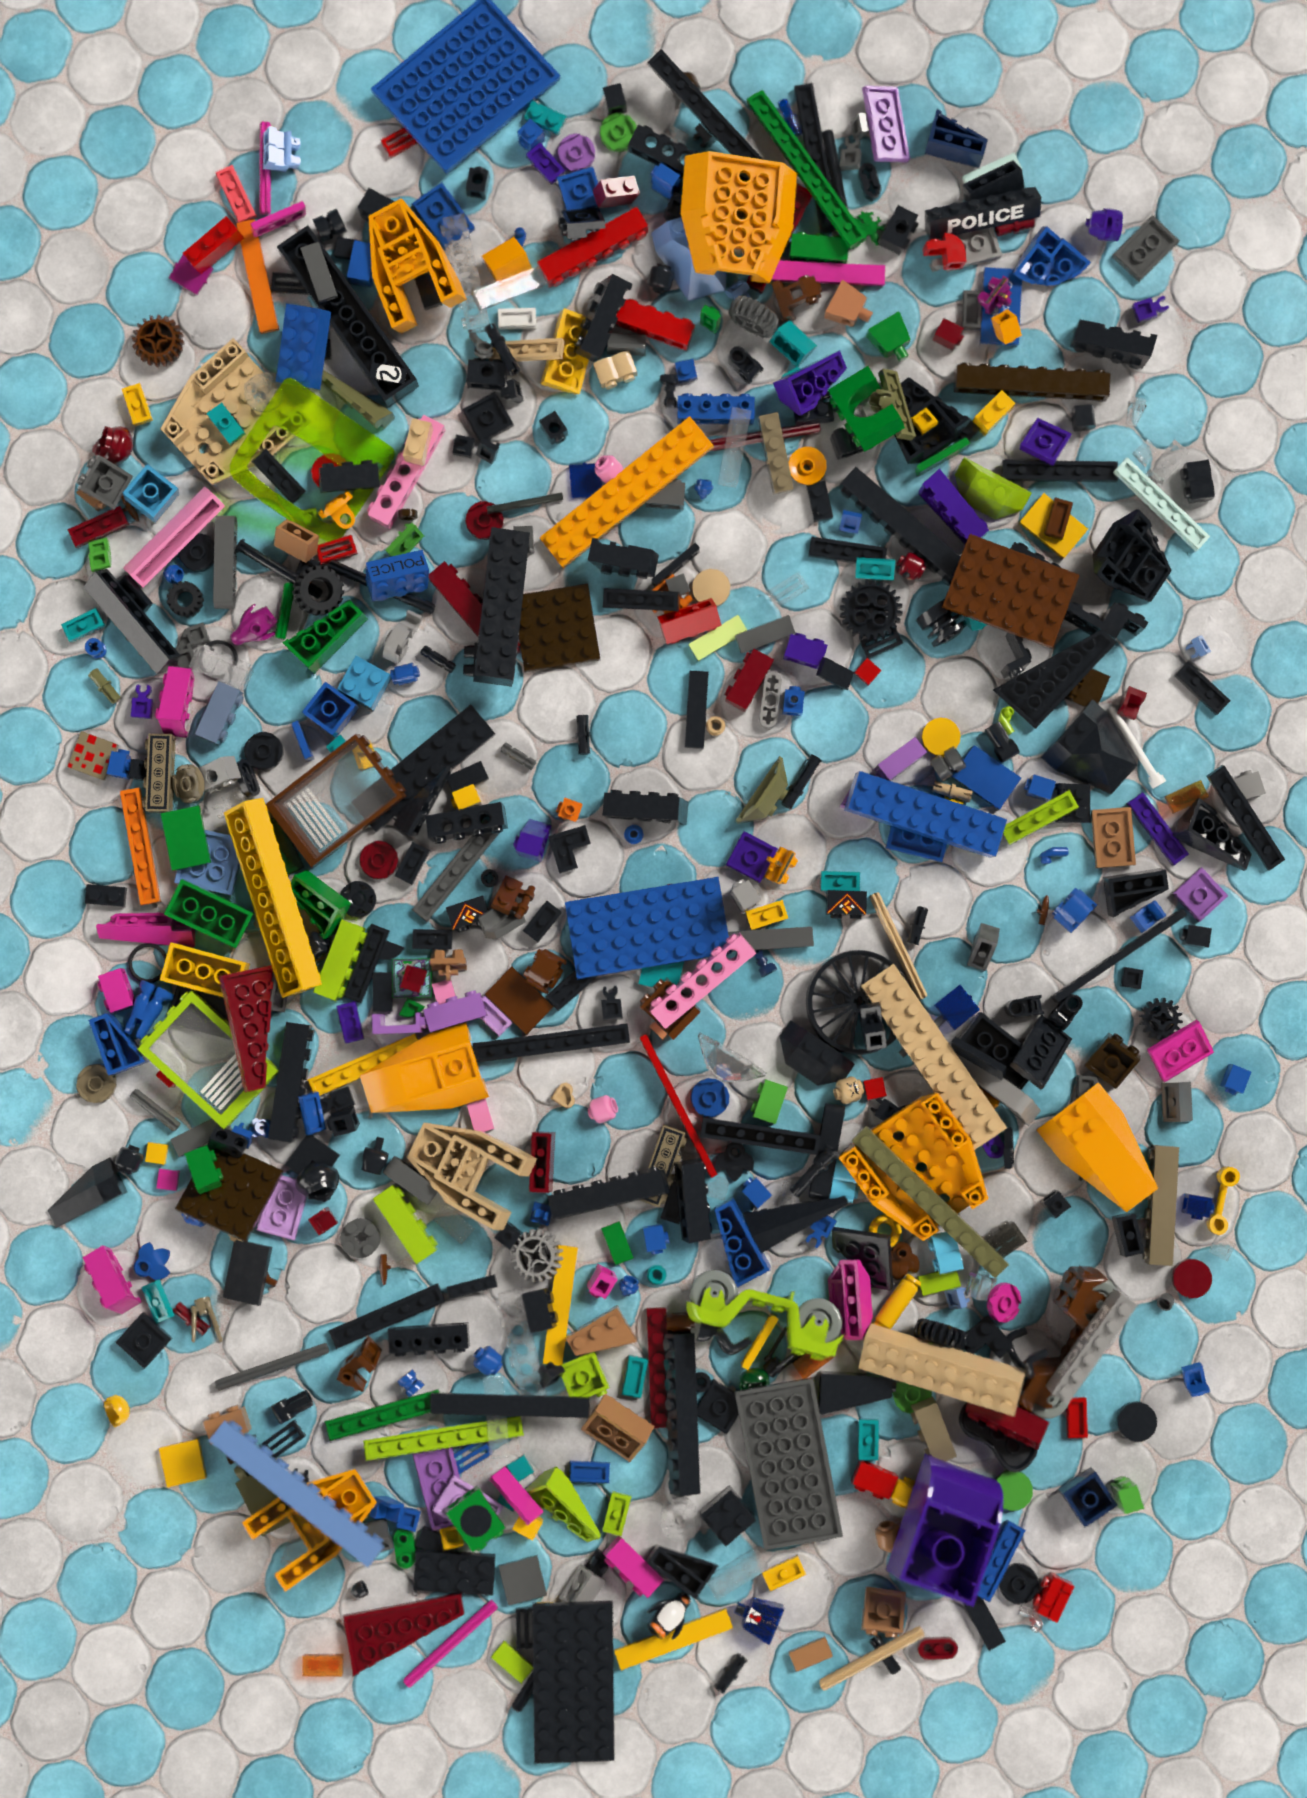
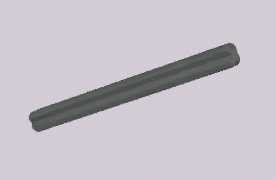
(272, 1366)

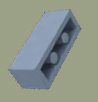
(219, 713)

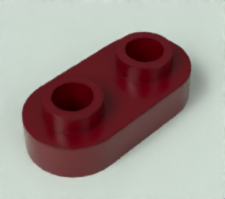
(937, 1649)

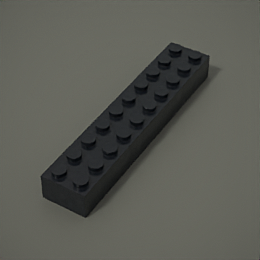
(350, 319)

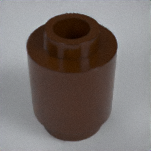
(679, 1323)

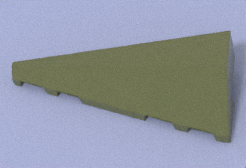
(369, 409)

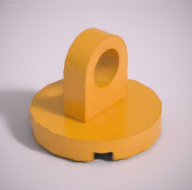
(336, 508)

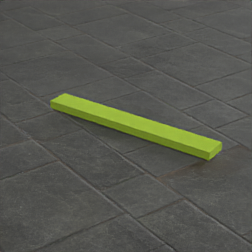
(435, 1439)

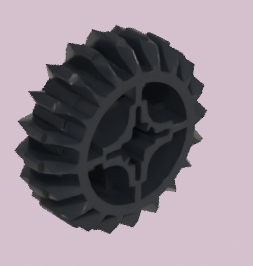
(941, 1333)

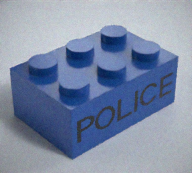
(397, 575)

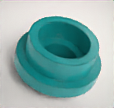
(656, 1281)

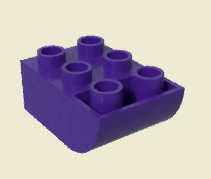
(947, 1530)

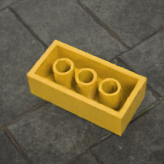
(198, 968)

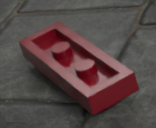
(98, 527)

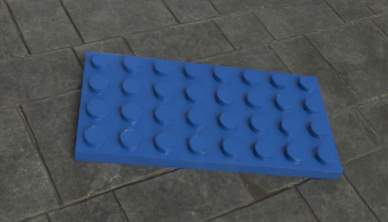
(646, 927)

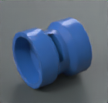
(410, 1383)

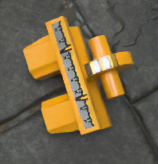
(779, 865)

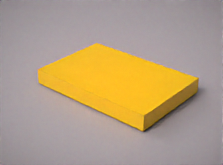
(1036, 521)

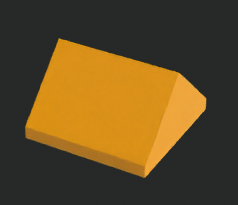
(506, 260)

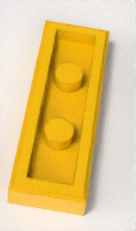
(759, 1341)

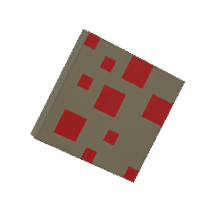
(92, 755)

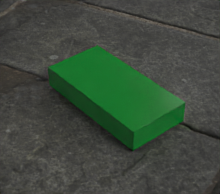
(617, 1243)

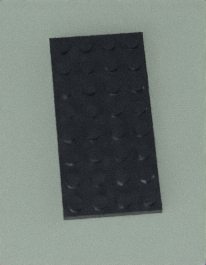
(573, 1681)

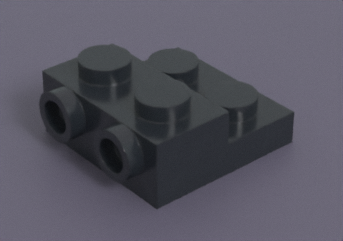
(576, 222)

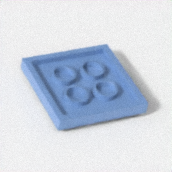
(221, 872)

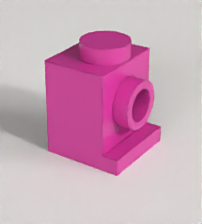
(608, 1281)

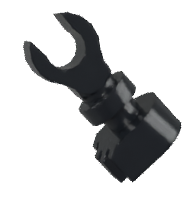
(669, 380)

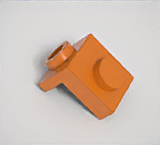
(569, 809)

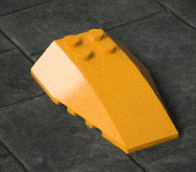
(1100, 1147)

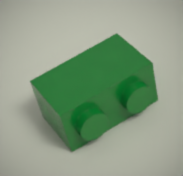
(203, 1169)

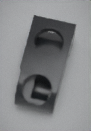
(227, 1141)

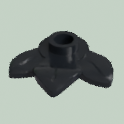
(734, 1163)

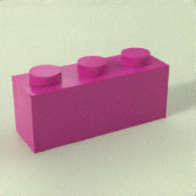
(632, 1567)

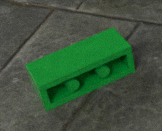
(818, 248)

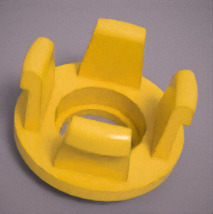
(895, 1227)

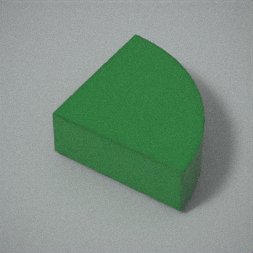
(410, 1008)

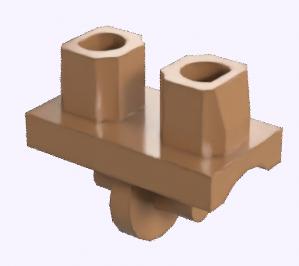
(448, 966)

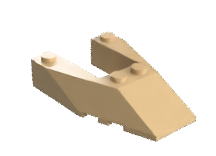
(462, 1166)

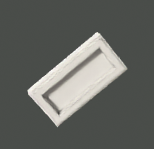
(517, 318)

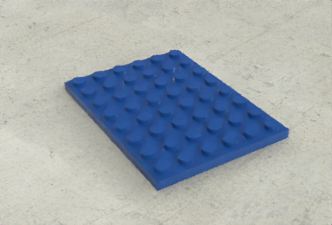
(465, 83)

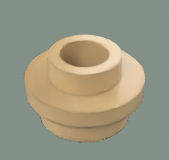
(719, 721)

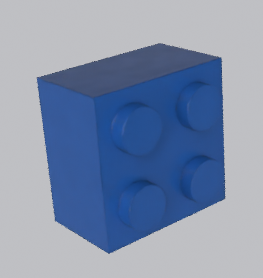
(330, 709)

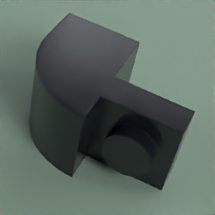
(872, 1026)

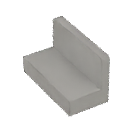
(582, 1586)

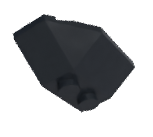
(813, 1056)

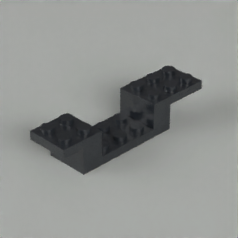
(1113, 620)

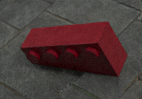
(1022, 1426)

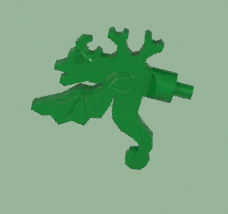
(869, 227)

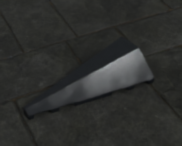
(777, 1224)

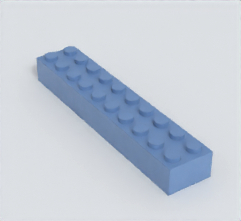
(296, 1493)

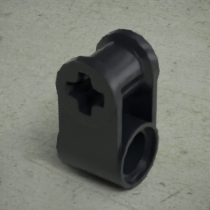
(747, 367)
(1027, 1006)
(1065, 1012)

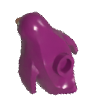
(254, 626)

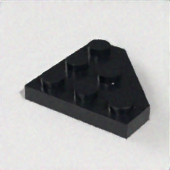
(871, 1250)

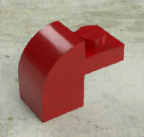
(950, 248)

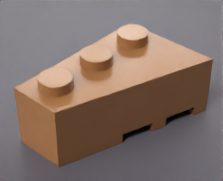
(602, 1333)

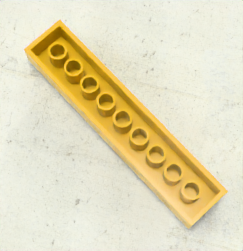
(272, 897)

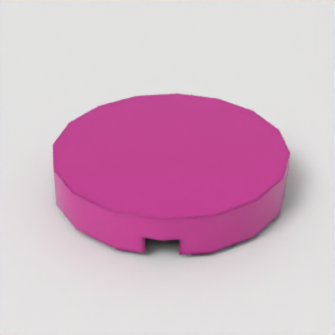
(1003, 1302)

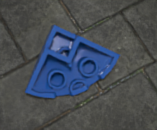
(1049, 260)

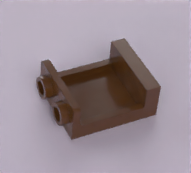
(678, 1025)

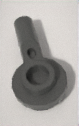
(482, 349)

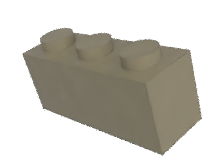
(932, 1429)

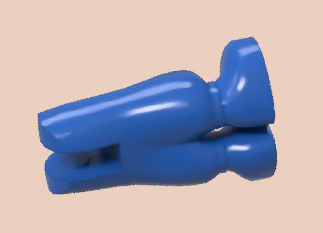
(145, 1011)

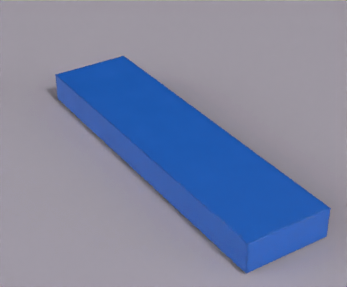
(1000, 1559)

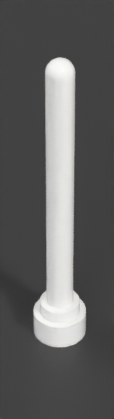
(1155, 778)

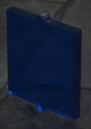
(583, 480)
(957, 1007)

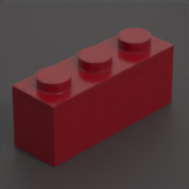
(748, 679)
(542, 1173)

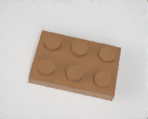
(1113, 837)

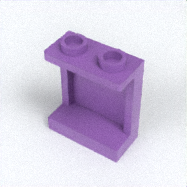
(379, 1027)

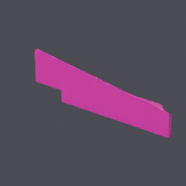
(147, 928)

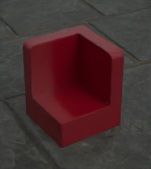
(1131, 702)
(413, 979)
(323, 1221)

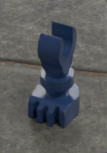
(766, 968)

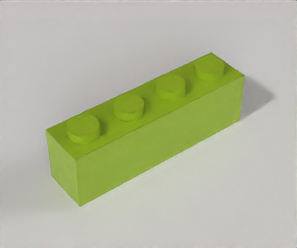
(340, 959)
(405, 1223)

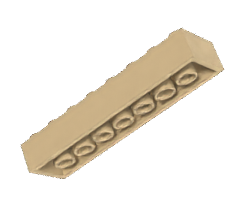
(942, 1369)

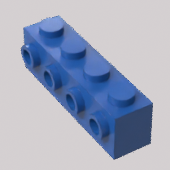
(713, 409)

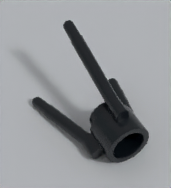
(775, 1365)

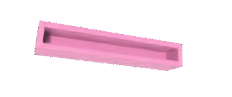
(173, 537)

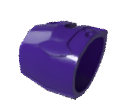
(1105, 224)

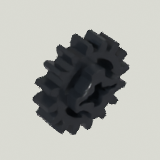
(1162, 1011)

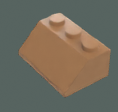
(618, 1428)

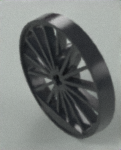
(848, 1001)

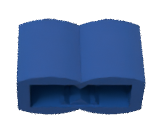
(665, 181)

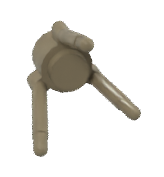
(204, 1307)

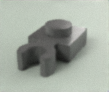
(850, 157)

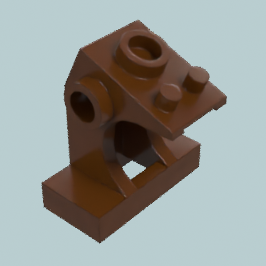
(811, 295)
(364, 1356)

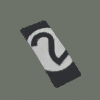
(388, 373)

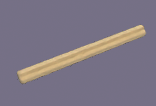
(898, 945)
(871, 1658)

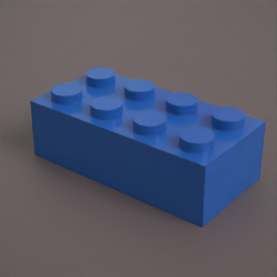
(303, 345)

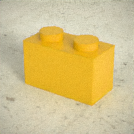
(993, 412)

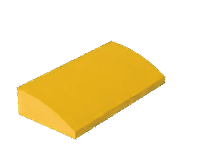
(569, 372)

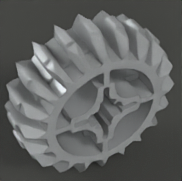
(544, 1258)

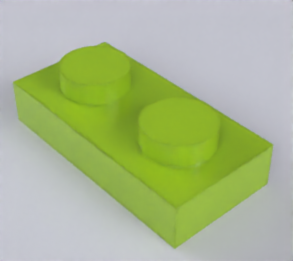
(616, 1513)

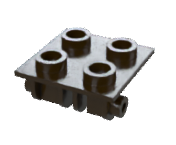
(1089, 688)

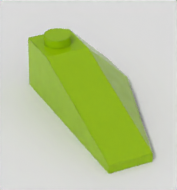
(558, 1496)

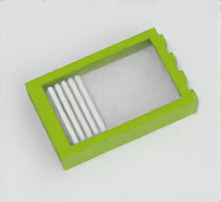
(200, 1058)

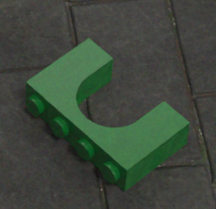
(866, 430)

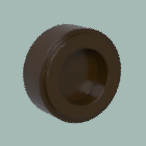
(407, 514)

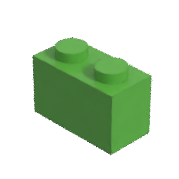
(769, 1101)
(1126, 1495)

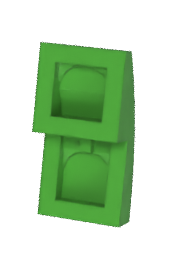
(99, 554)

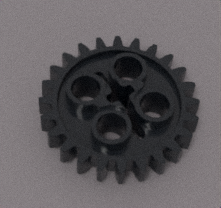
(869, 627)

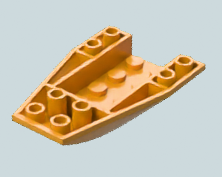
(427, 1075)

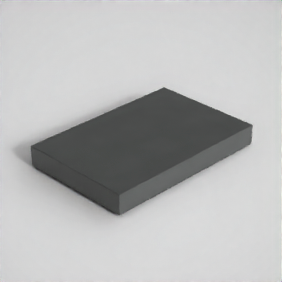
(1145, 248)

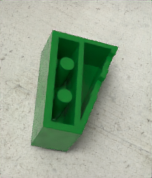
(320, 902)

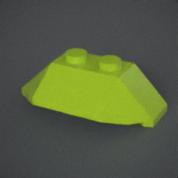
(989, 491)

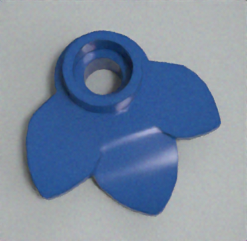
(155, 1262)

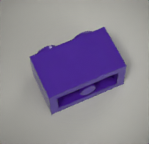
(805, 651)

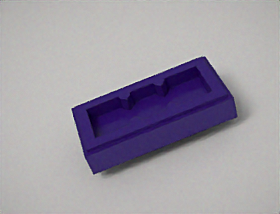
(350, 1022)

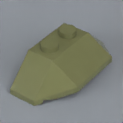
(767, 794)

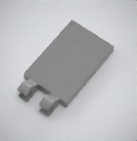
(979, 247)

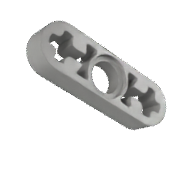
(777, 686)

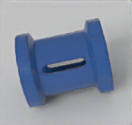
(95, 642)

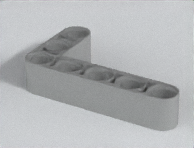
(1017, 1101)

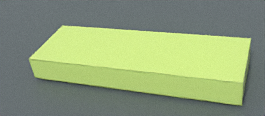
(717, 638)

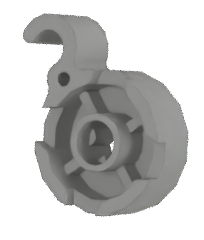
(397, 639)

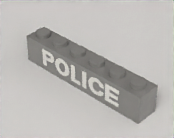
(1091, 1345)

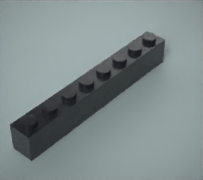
(900, 523)
(681, 1414)

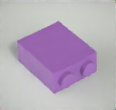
(900, 760)

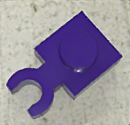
(1147, 309)
(142, 706)

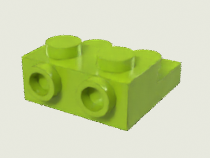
(585, 1377)

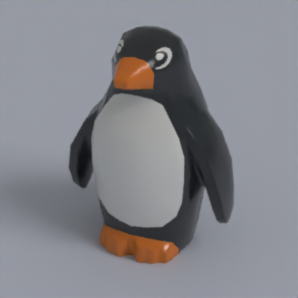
(669, 1616)

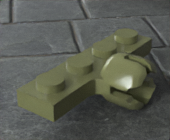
(892, 394)

